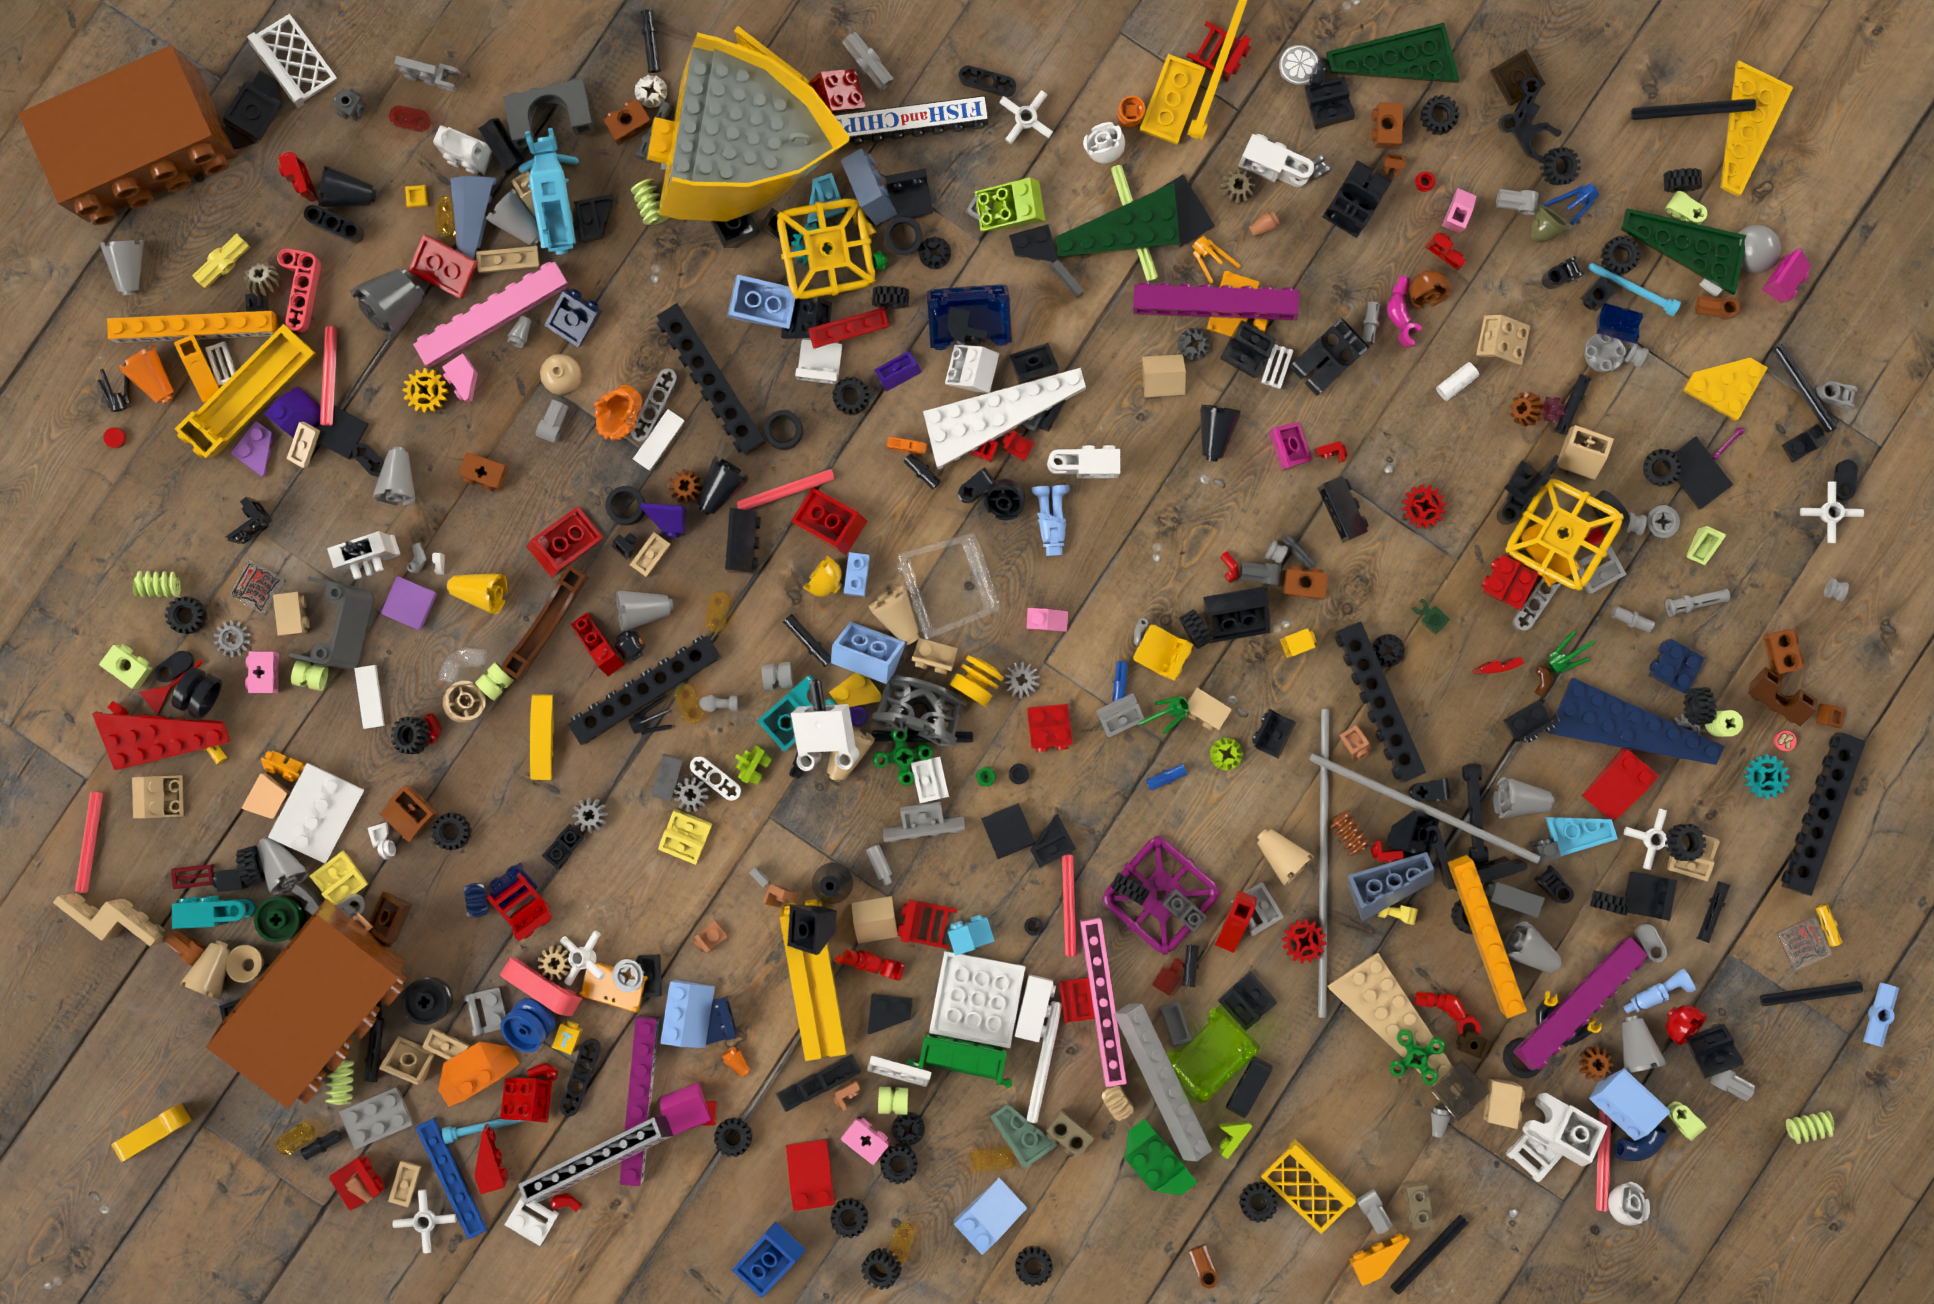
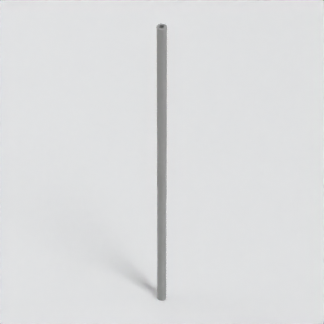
(1323, 873)

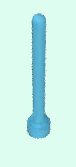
(1669, 305)
(451, 1134)

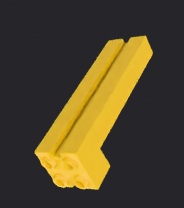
(245, 393)
(814, 996)

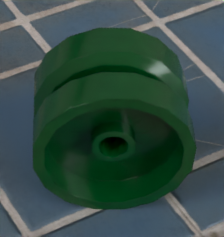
(268, 922)

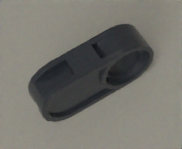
(1846, 474)
(177, 663)

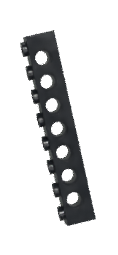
(675, 316)
(579, 724)
(1414, 765)
(1832, 807)

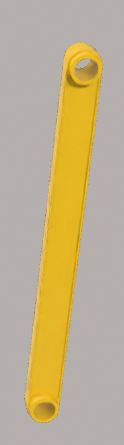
(1198, 127)

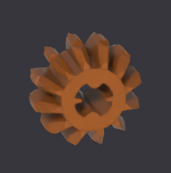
(1527, 409)
(678, 486)
(1600, 1070)

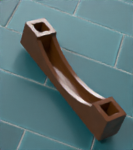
(534, 640)

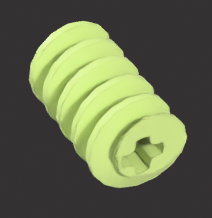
(647, 202)
(156, 585)
(1725, 724)
(340, 1084)
(1810, 1126)

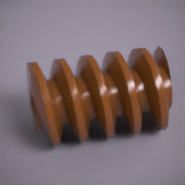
(1349, 832)

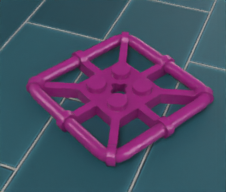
(1160, 881)

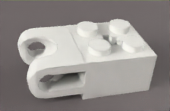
(463, 150)
(1275, 161)
(1087, 462)
(1560, 1129)

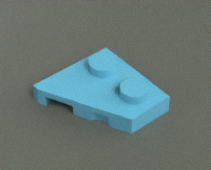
(824, 190)

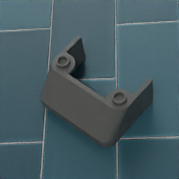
(349, 628)

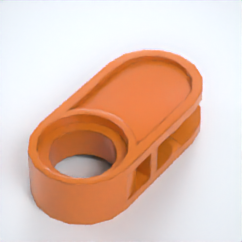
(906, 445)

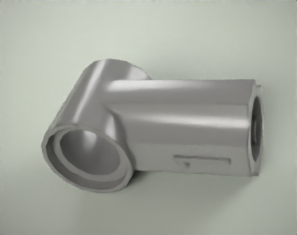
(1524, 201)
(550, 426)
(1730, 1082)
(1372, 1208)

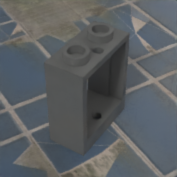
(1513, 898)

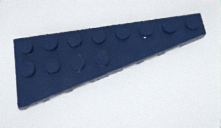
(1605, 719)

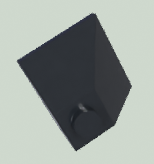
(1410, 833)
(810, 927)

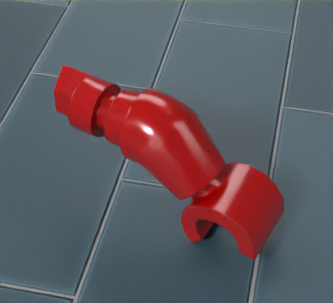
(872, 963)
(1451, 1005)

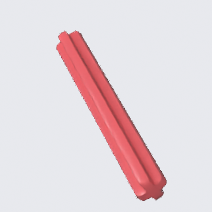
(328, 379)
(786, 490)
(89, 841)
(1069, 905)
(1603, 1165)

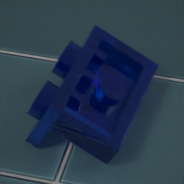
(1619, 323)
(501, 884)

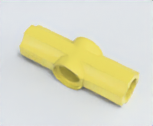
(221, 261)

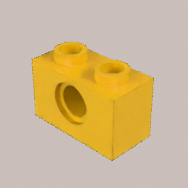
(1298, 642)

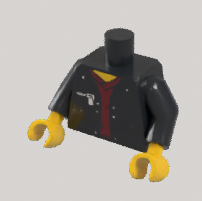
(1549, 1004)

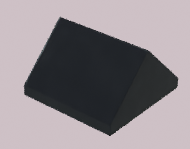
(736, 231)
(1034, 363)

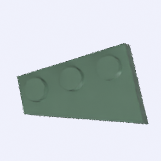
(1021, 1136)

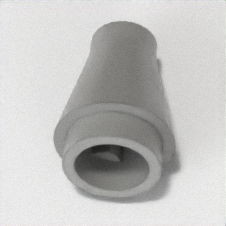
(519, 333)
(1440, 1118)

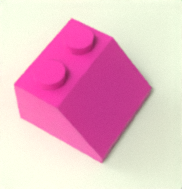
(1787, 276)

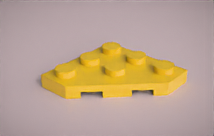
(1727, 386)

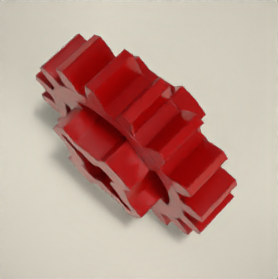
(1420, 516)
(1310, 928)

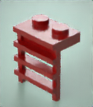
(1238, 49)
(913, 916)
(528, 917)

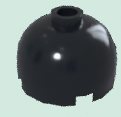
(1005, 499)

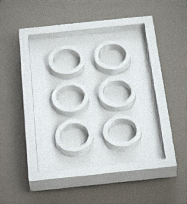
(316, 813)

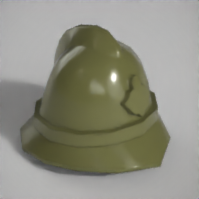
(1548, 225)

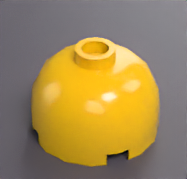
(825, 578)

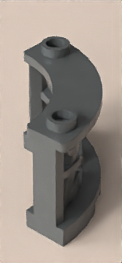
(933, 732)

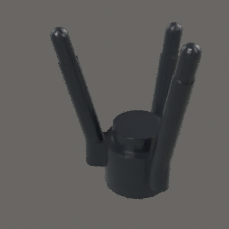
(115, 401)
(640, 723)

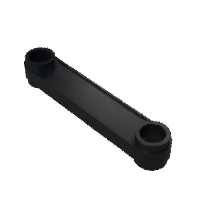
(1472, 774)

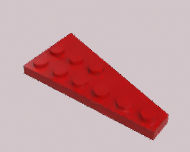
(152, 738)

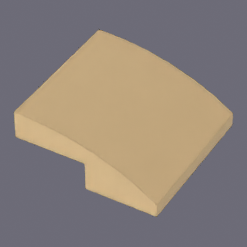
(1701, 867)

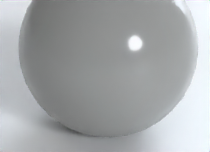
(1761, 248)

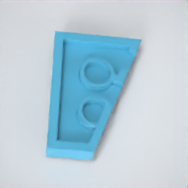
(1580, 833)

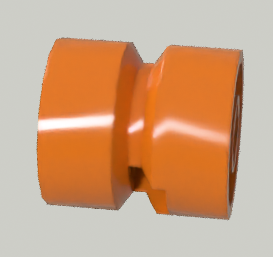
(1131, 112)

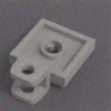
(430, 74)

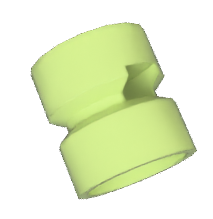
(312, 675)
(494, 681)
(893, 1100)

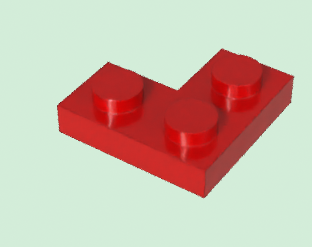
(1441, 246)

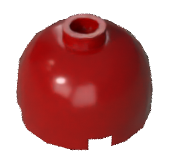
(1684, 1023)

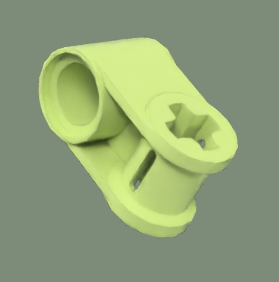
(1685, 207)
(1686, 1122)

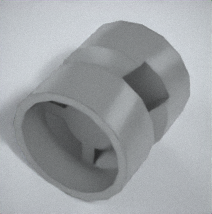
(777, 676)

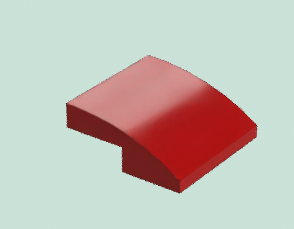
(1495, 666)

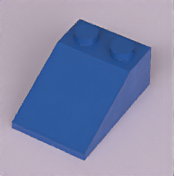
(768, 1259)

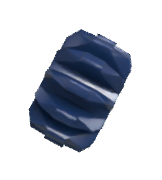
(475, 900)

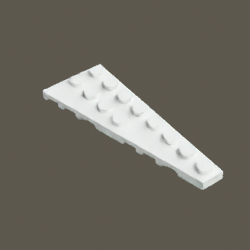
(974, 421)

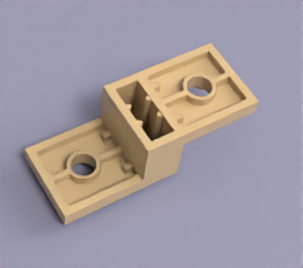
(111, 918)

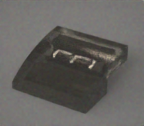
(1460, 1090)

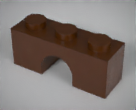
(1794, 708)

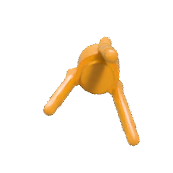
(1205, 247)

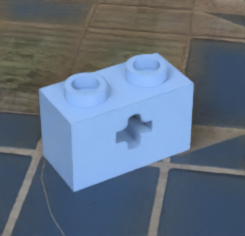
(856, 574)

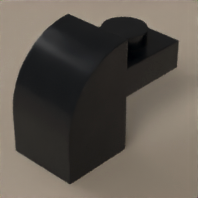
(958, 328)

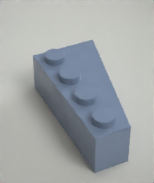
(1389, 883)

